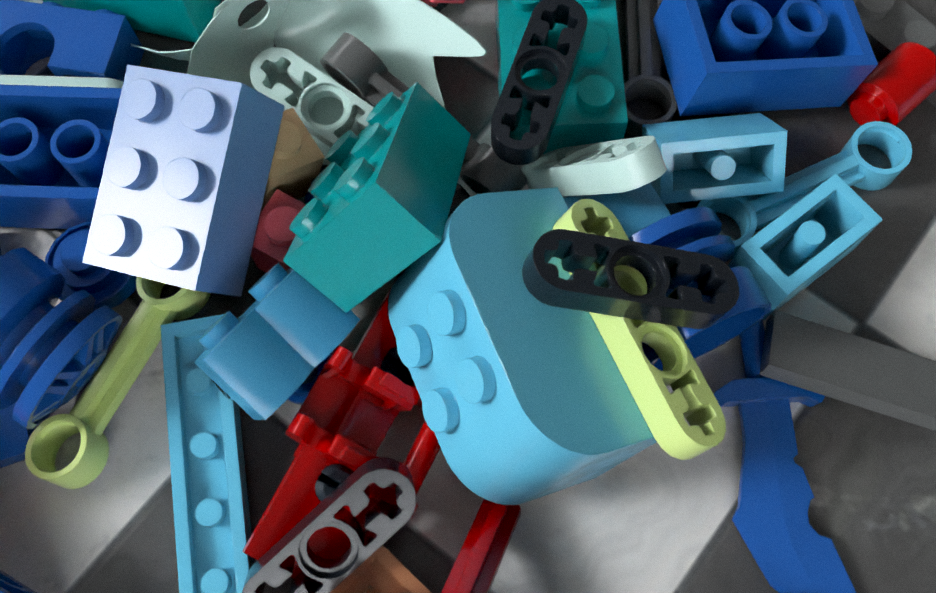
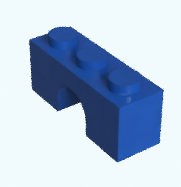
(74, 39)

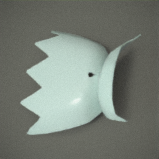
(397, 31)

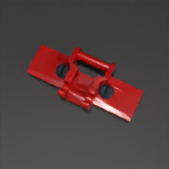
(340, 431)

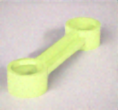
(107, 389)

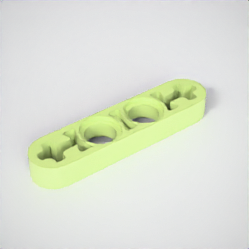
(624, 337)

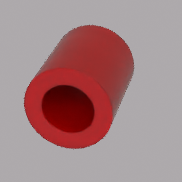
(895, 85)

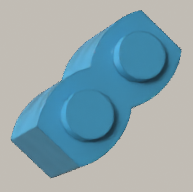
(274, 342)

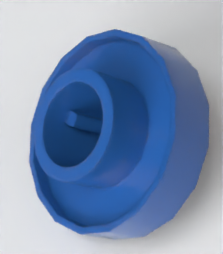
(103, 284)

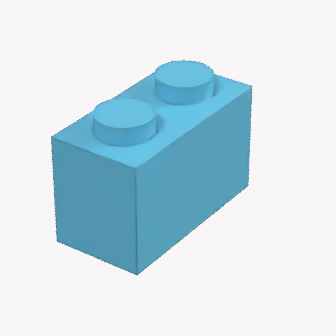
(719, 157)
(806, 240)

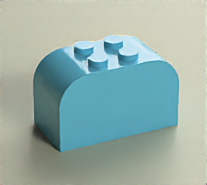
(504, 381)

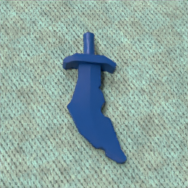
(773, 487)

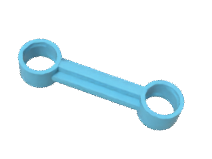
(759, 210)

